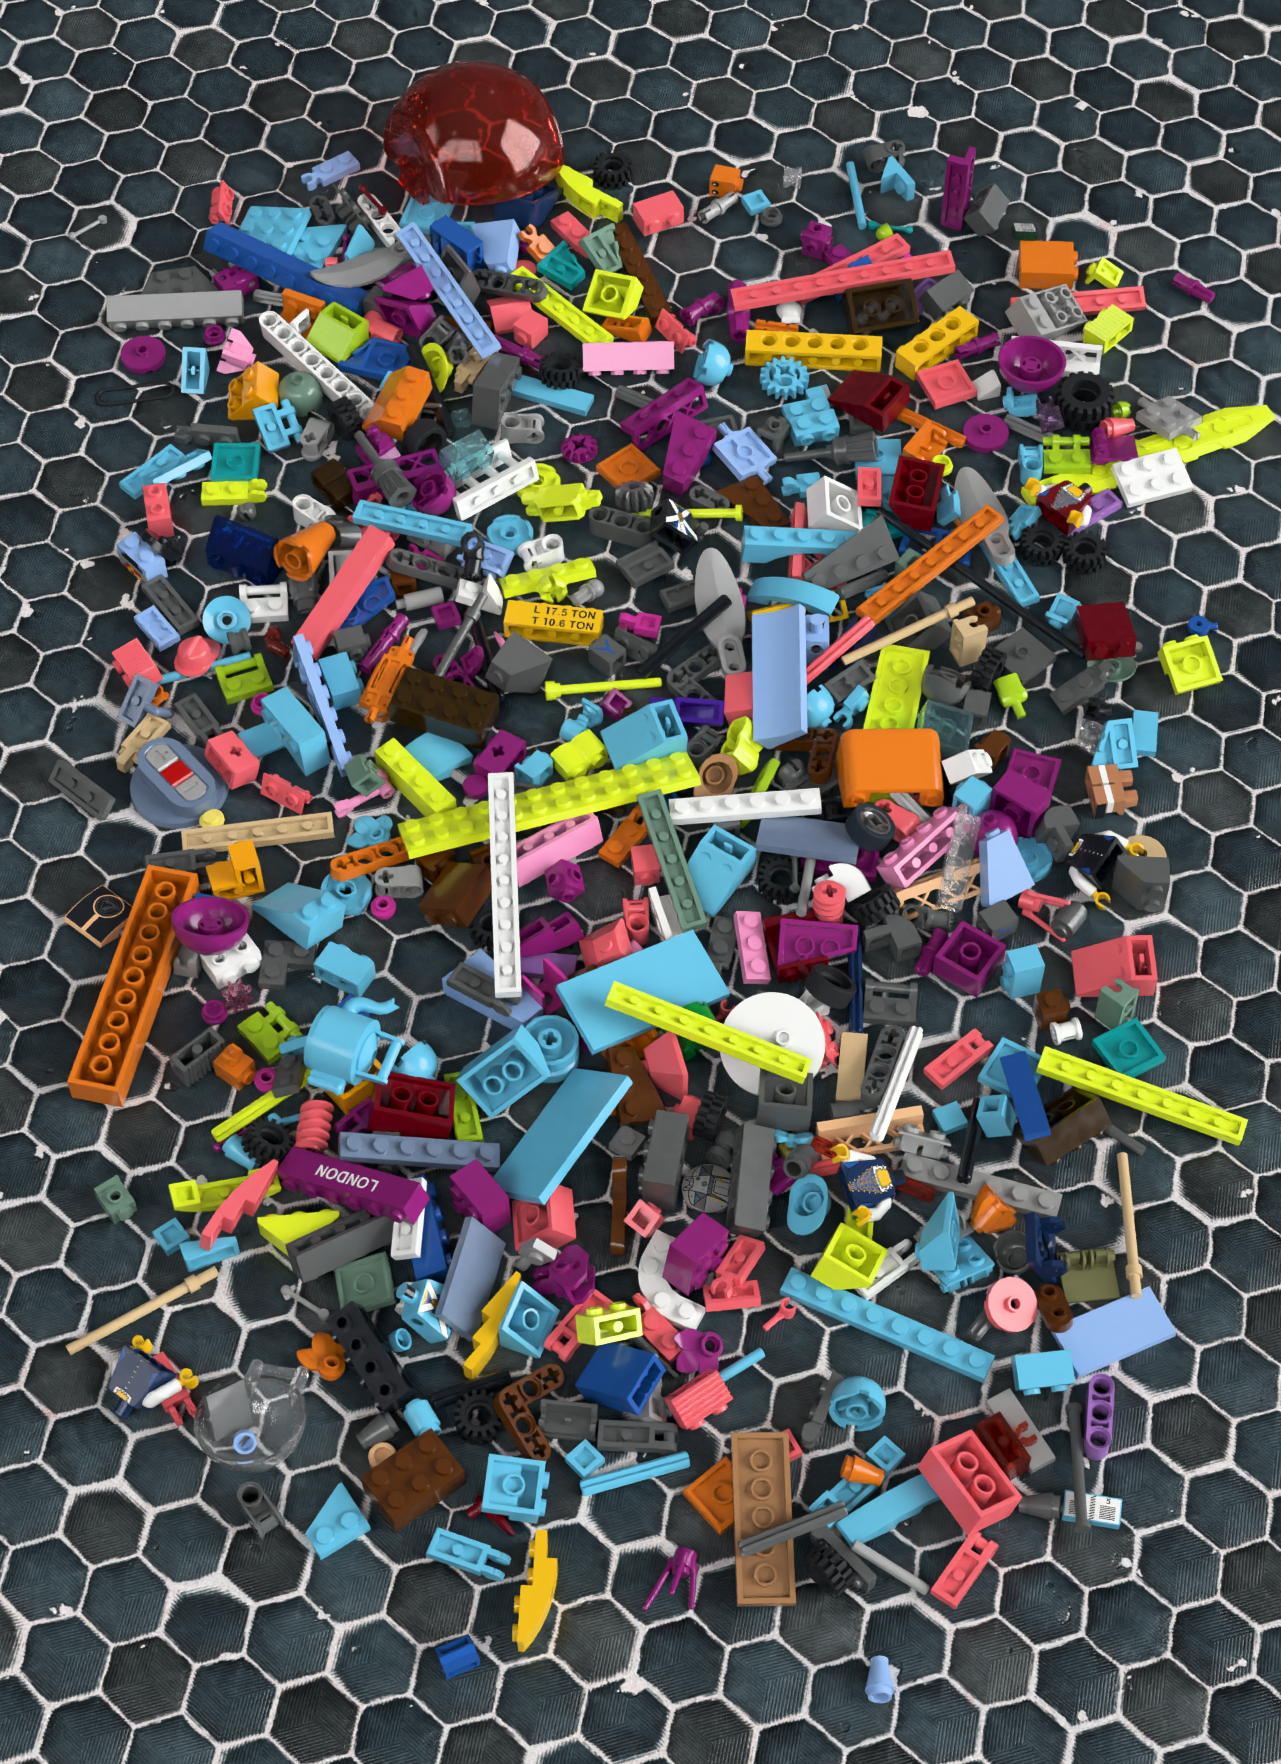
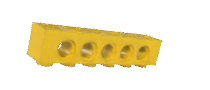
(815, 350)

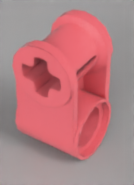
(904, 820)
(637, 917)

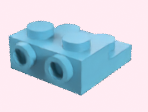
(811, 421)
(515, 1488)

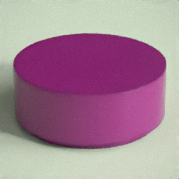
(475, 787)

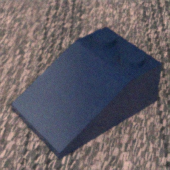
(529, 208)

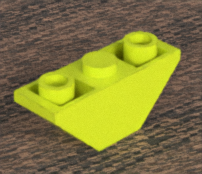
(287, 1228)

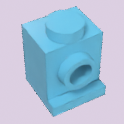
(534, 768)

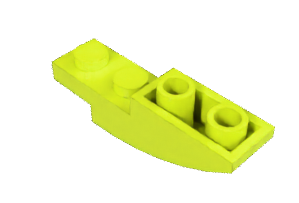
(591, 201)

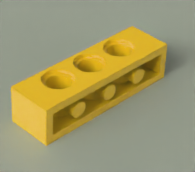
(936, 342)

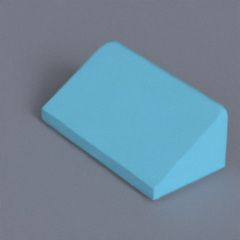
(359, 244)
(261, 740)

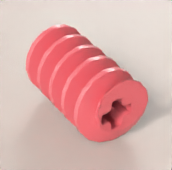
(829, 902)
(314, 1126)

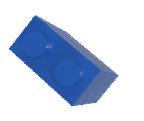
(620, 1377)

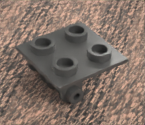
(349, 212)

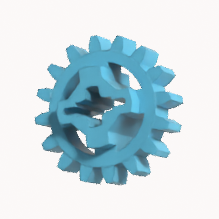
(784, 378)

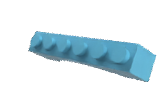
(765, 543)

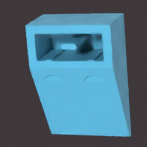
(645, 734)
(720, 867)

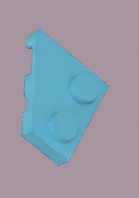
(1117, 745)
(336, 1523)

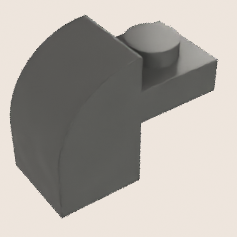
(1057, 831)
(897, 934)

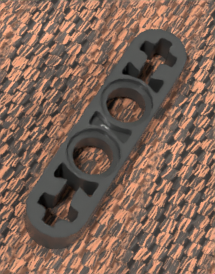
(509, 282)
(432, 567)
(881, 1065)

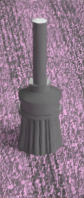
(842, 450)
(387, 476)

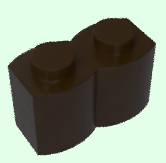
(333, 483)

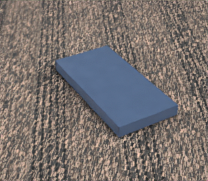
(807, 839)
(470, 1278)

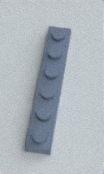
(416, 1151)

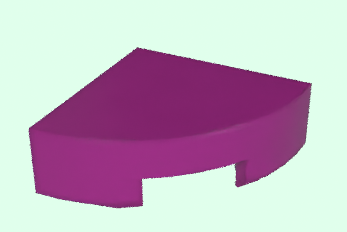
(472, 661)

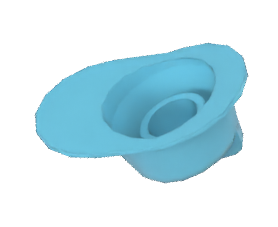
(808, 1204)

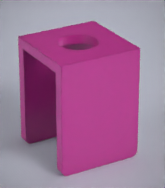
(552, 978)

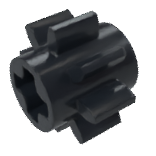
(1097, 709)

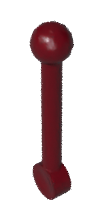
(382, 210)

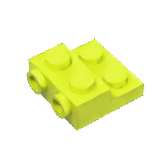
(1190, 664)

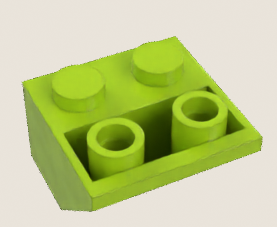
(338, 332)

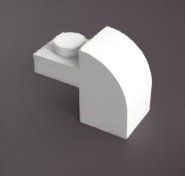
(849, 877)

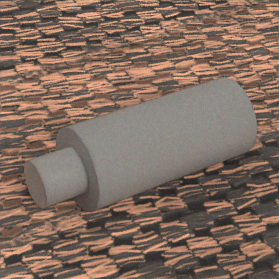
(421, 599)

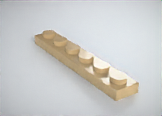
(262, 832)

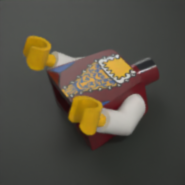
(1063, 503)

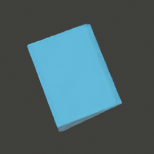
(527, 1321)

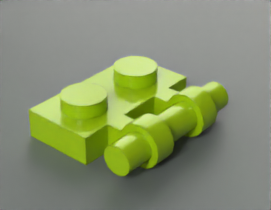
(1066, 460)
(263, 1036)

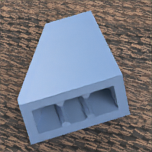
(499, 244)
(1001, 868)

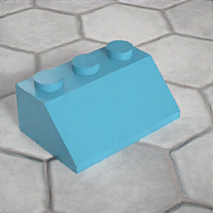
(504, 1072)

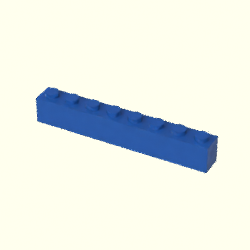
(277, 266)

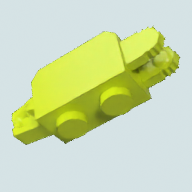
(561, 502)

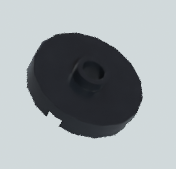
(162, 546)

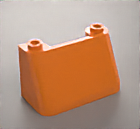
(889, 763)

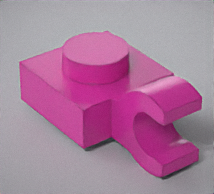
(642, 624)

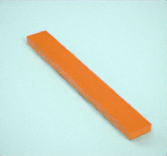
(930, 564)

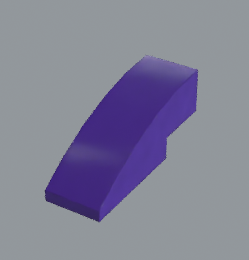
(696, 711)

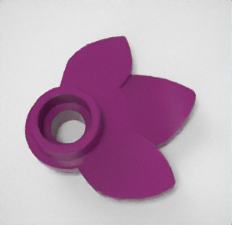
(694, 1354)

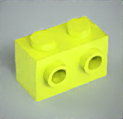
(609, 1324)

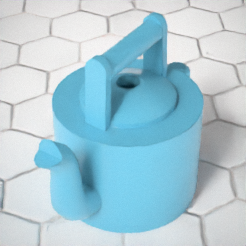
(346, 1044)

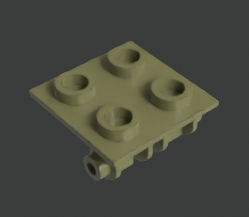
(1089, 1275)

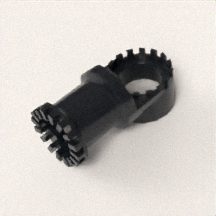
(472, 557)

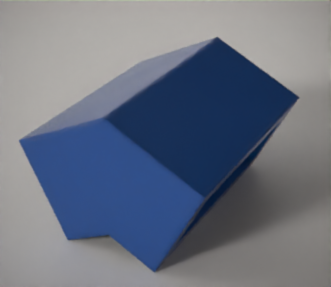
(457, 1656)

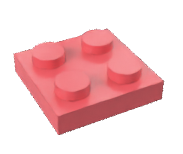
(946, 384)

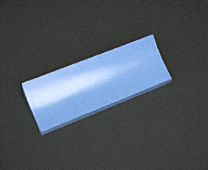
(779, 676)

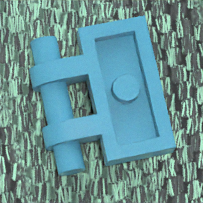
(272, 428)

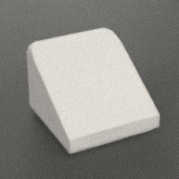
(301, 322)
(987, 386)

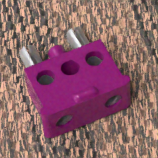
(235, 279)

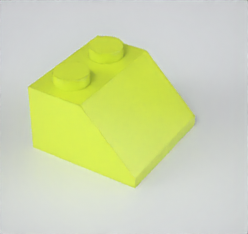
(613, 295)
(849, 1260)

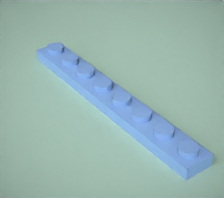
(449, 291)

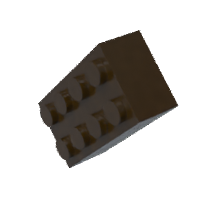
(444, 707)

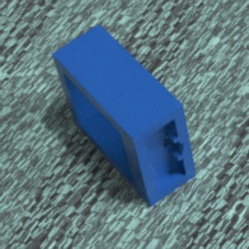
(448, 231)

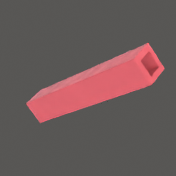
(346, 589)

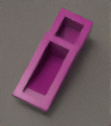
(546, 937)

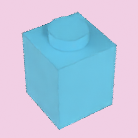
(996, 1115)

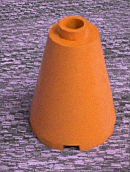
(304, 550)

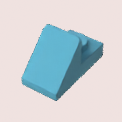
(896, 177)

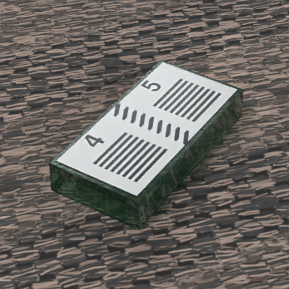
(1024, 231)

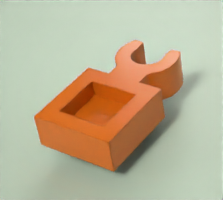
(538, 246)

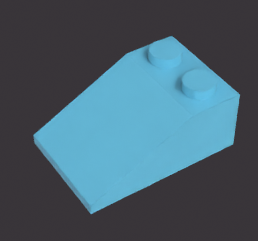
(302, 913)

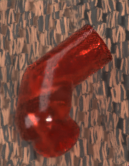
(273, 642)

